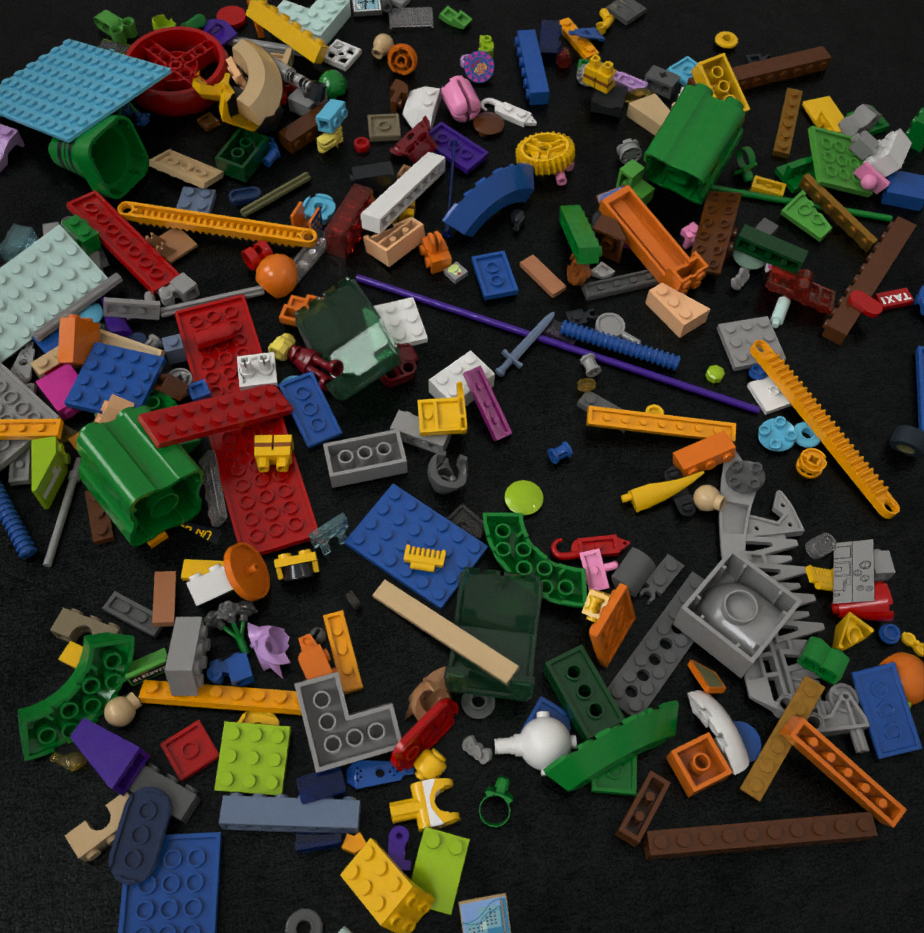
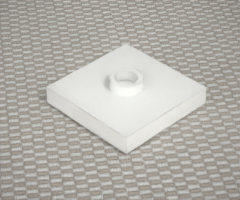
(768, 395)

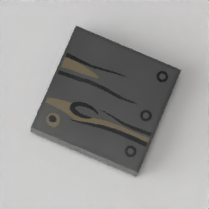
(626, 10)

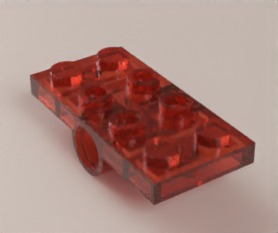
(801, 288)

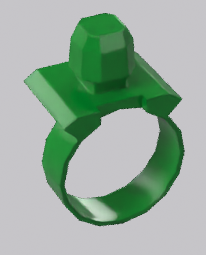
(746, 169)
(501, 790)

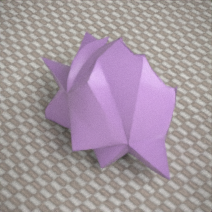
(270, 646)

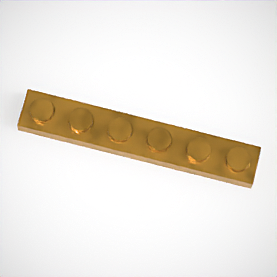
(787, 123)
(838, 213)
(777, 746)

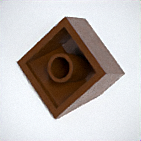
(610, 237)

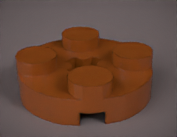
(578, 273)

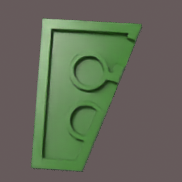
(805, 216)

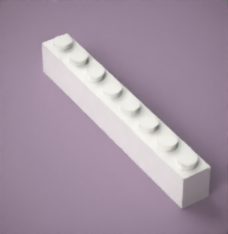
(403, 193)

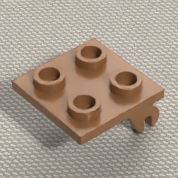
(172, 244)

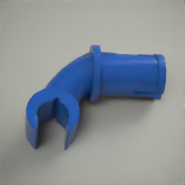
(273, 153)

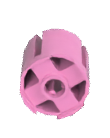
(461, 99)

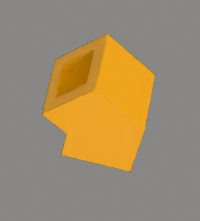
(353, 844)

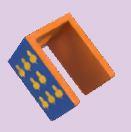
(298, 219)

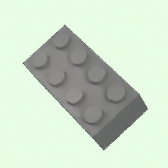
(365, 458)

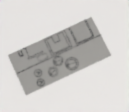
(853, 572)

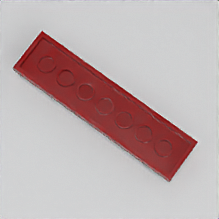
(124, 241)
(214, 415)

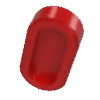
(865, 303)

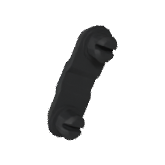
(682, 499)

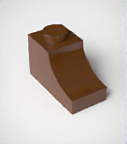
(171, 387)

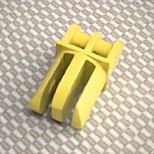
(327, 140)

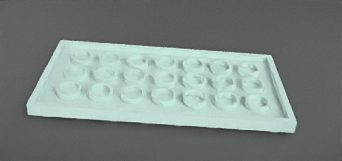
(42, 285)

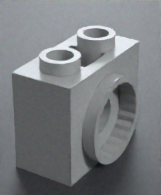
(301, 104)

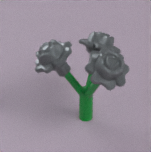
(228, 612)

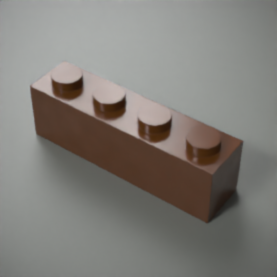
(301, 131)

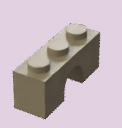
(73, 624)

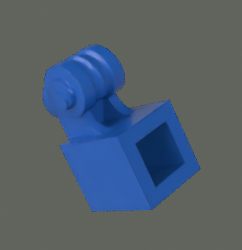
(236, 667)

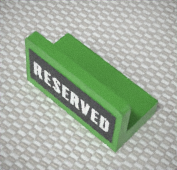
(147, 667)

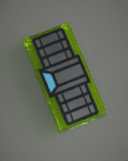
(114, 46)

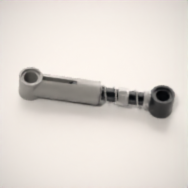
(314, 89)

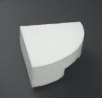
(602, 271)

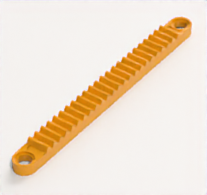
(218, 224)
(825, 429)

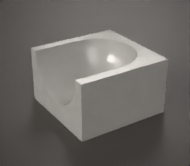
(736, 612)

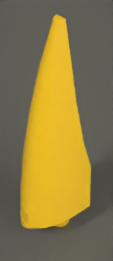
(655, 493)

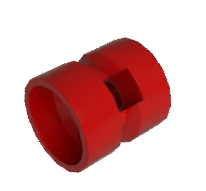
(254, 255)

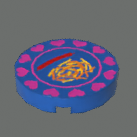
(479, 66)

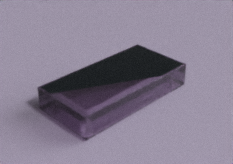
(553, 331)

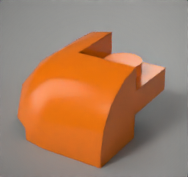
(295, 303)

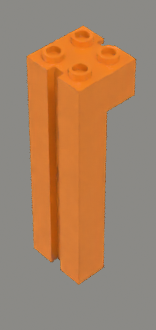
(653, 242)

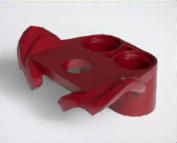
(418, 145)
(409, 358)

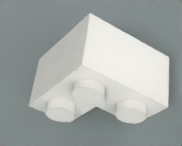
(210, 585)

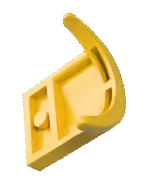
(443, 415)

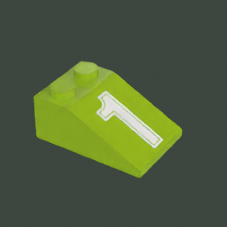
(48, 468)

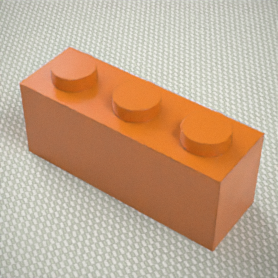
(704, 454)

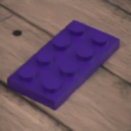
(467, 153)

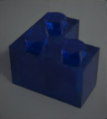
(548, 35)

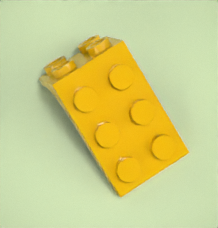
(386, 890)

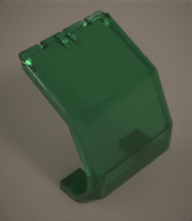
(349, 330)
(504, 617)

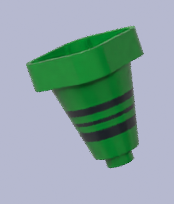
(105, 155)

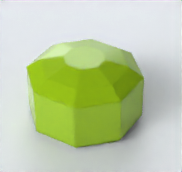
(715, 374)

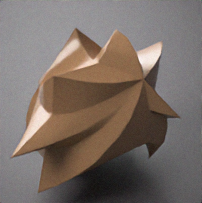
(427, 694)

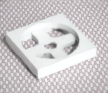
(342, 47)

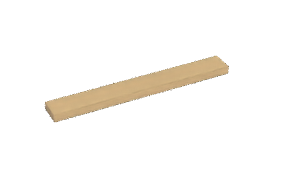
(446, 632)

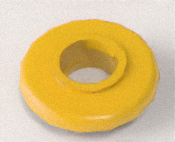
(726, 39)

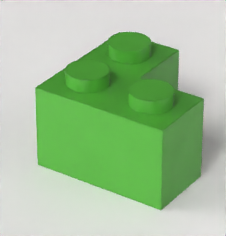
(632, 175)

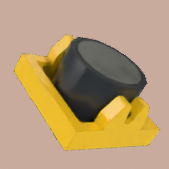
(297, 566)

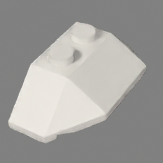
(422, 103)

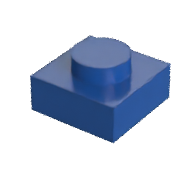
(199, 390)

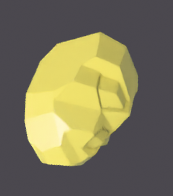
(281, 346)

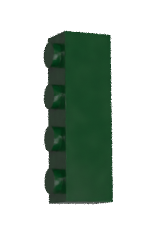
(770, 249)

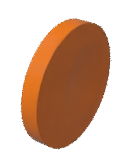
(246, 571)

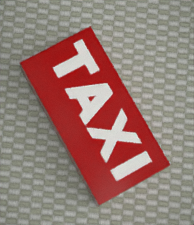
(894, 298)

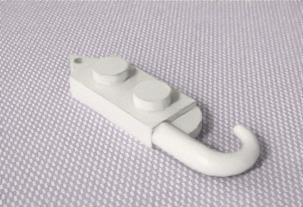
(510, 112)

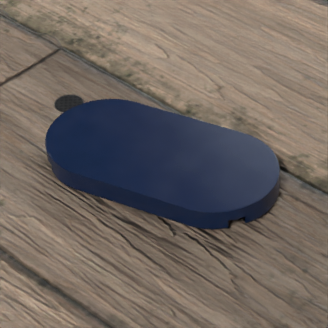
(140, 835)

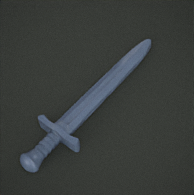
(512, 358)

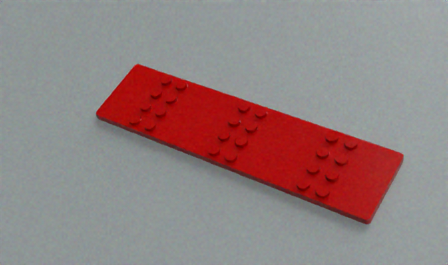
(264, 507)

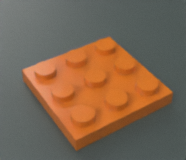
(612, 625)

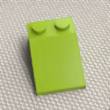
(440, 867)

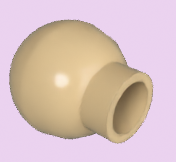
(382, 45)
(708, 498)
(121, 710)

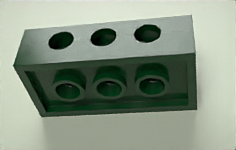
(589, 682)

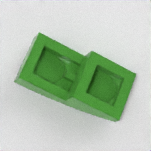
(451, 17)

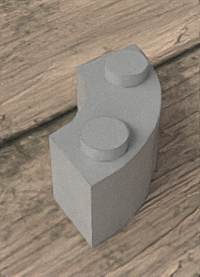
(862, 119)

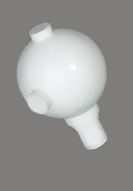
(540, 742)

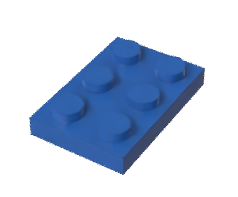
(494, 275)

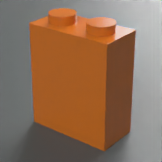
(76, 339)

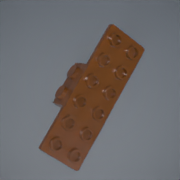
(717, 229)

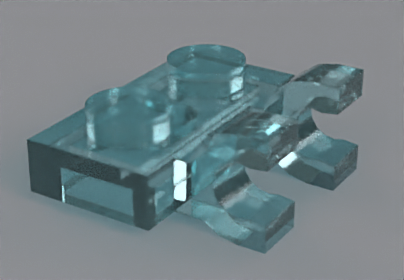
(332, 528)

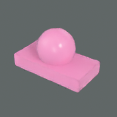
(871, 178)

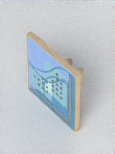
(485, 915)

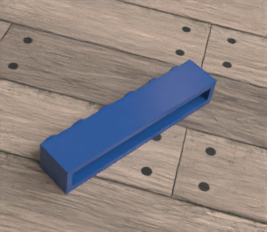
(532, 67)

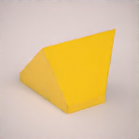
(850, 632)

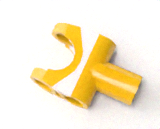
(423, 806)

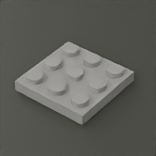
(739, 337)

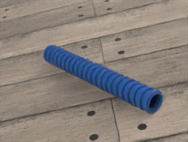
(620, 345)
(14, 526)

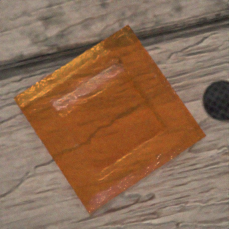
(208, 121)

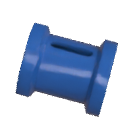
(560, 452)

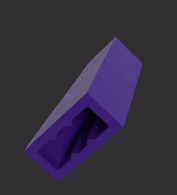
(110, 755)

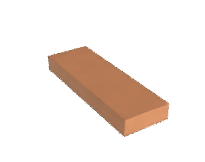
(542, 276)
(164, 599)

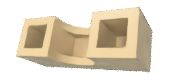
(89, 842)

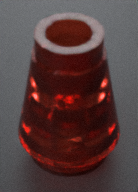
(563, 59)

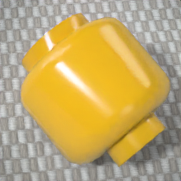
(430, 764)

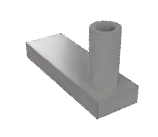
(132, 308)

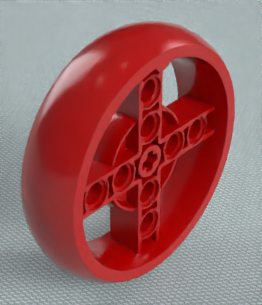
(185, 52)

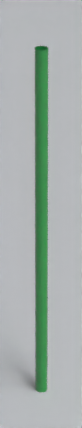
(784, 200)

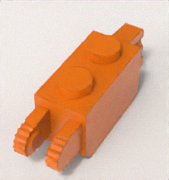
(313, 659)

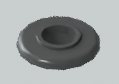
(477, 712)
(301, 915)

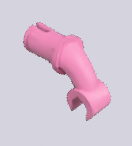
(561, 178)

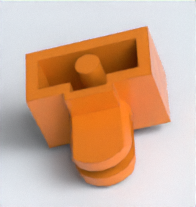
(435, 252)

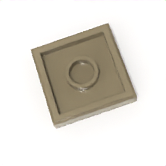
(384, 127)

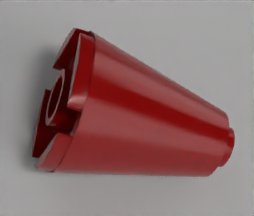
(869, 610)

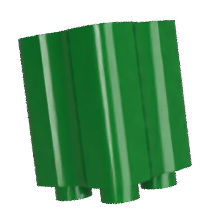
(694, 143)
(136, 482)

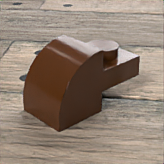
(398, 95)

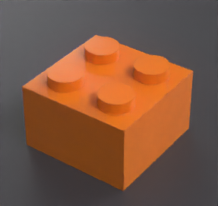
(698, 764)

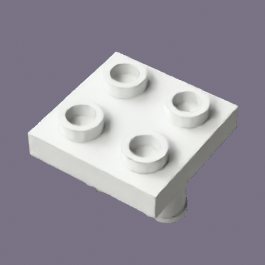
(257, 370)

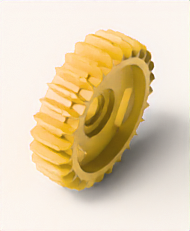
(547, 152)

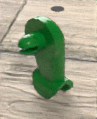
(198, 22)

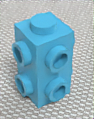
(331, 116)

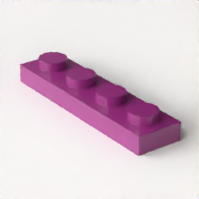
(487, 403)

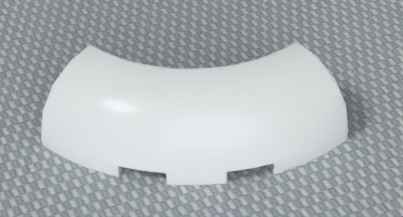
(720, 723)

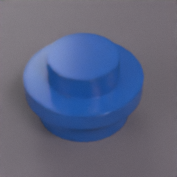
(757, 373)
(889, 633)

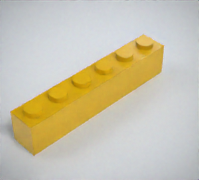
(287, 30)

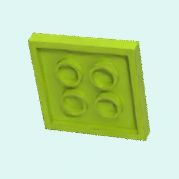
(253, 758)

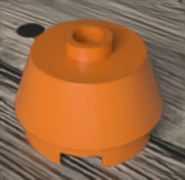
(402, 59)

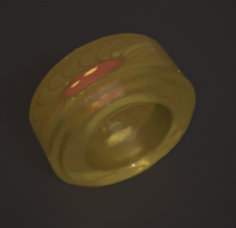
(586, 384)

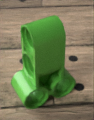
(116, 27)

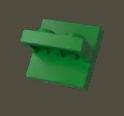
(793, 172)

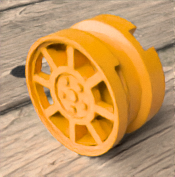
(812, 462)

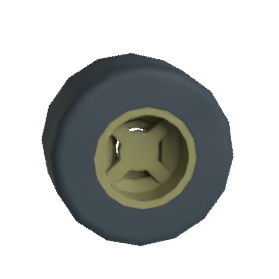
(908, 440)

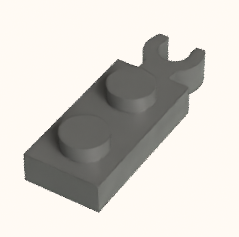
(661, 578)

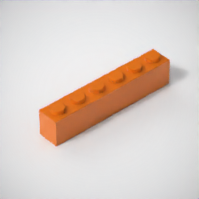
(843, 771)

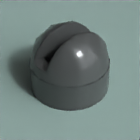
(321, 637)

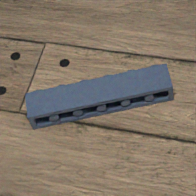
(289, 814)

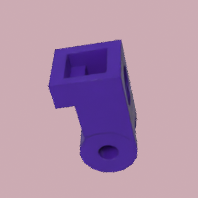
(397, 847)

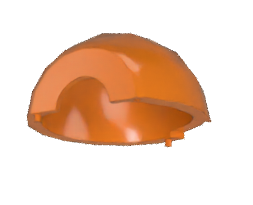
(277, 275)
(911, 675)

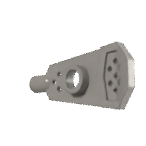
(24, 372)

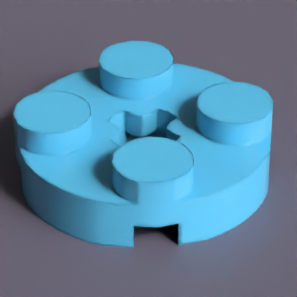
(321, 200)

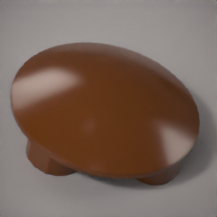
(488, 124)

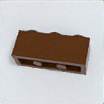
(642, 809)

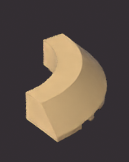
(264, 82)

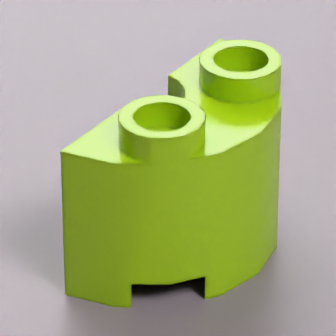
(486, 44)

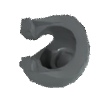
(443, 478)

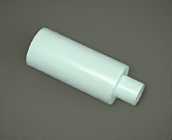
(780, 311)

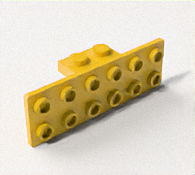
(824, 113)

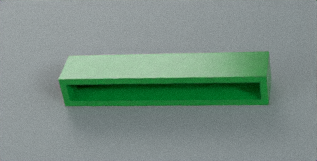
(580, 235)

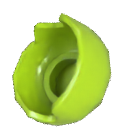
(160, 22)

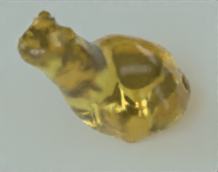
(70, 761)

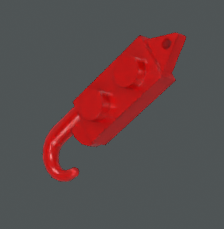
(609, 546)

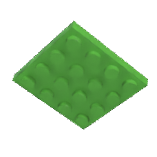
(835, 161)

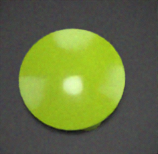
(524, 497)

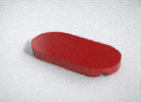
(424, 734)

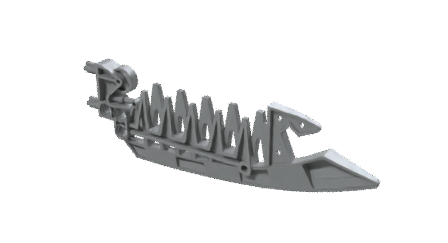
(736, 529)

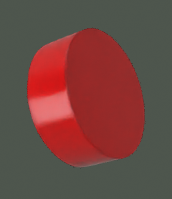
(361, 144)

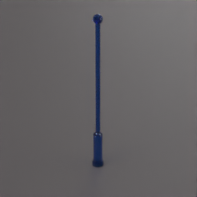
(447, 229)

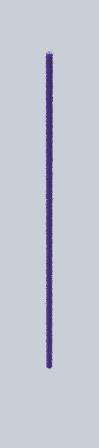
(541, 338)

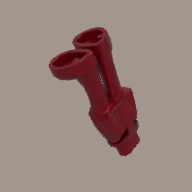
(308, 359)

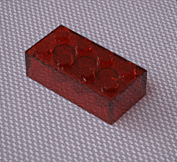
(346, 224)

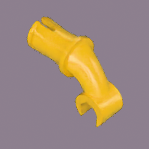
(607, 18)

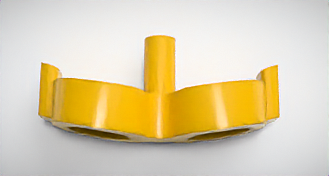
(910, 640)

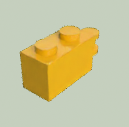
(594, 603)

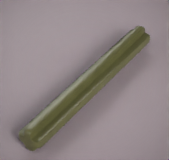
(275, 194)

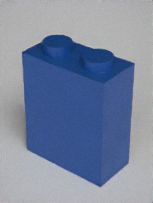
(904, 190)

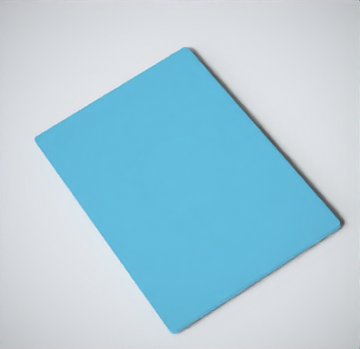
(75, 88)

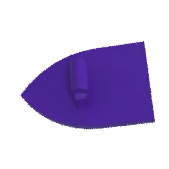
(220, 30)

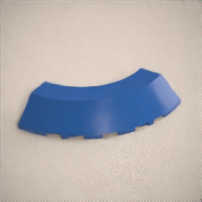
(490, 195)

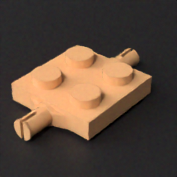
(237, 74)

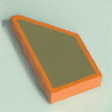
(707, 678)

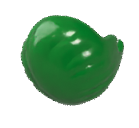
(335, 83)

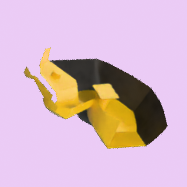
(228, 105)

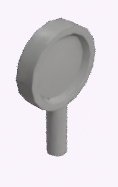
(614, 325)

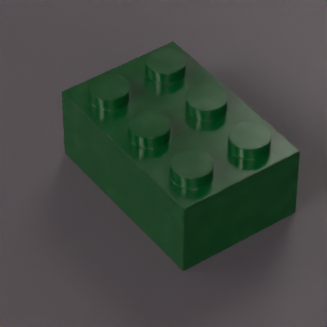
(243, 154)

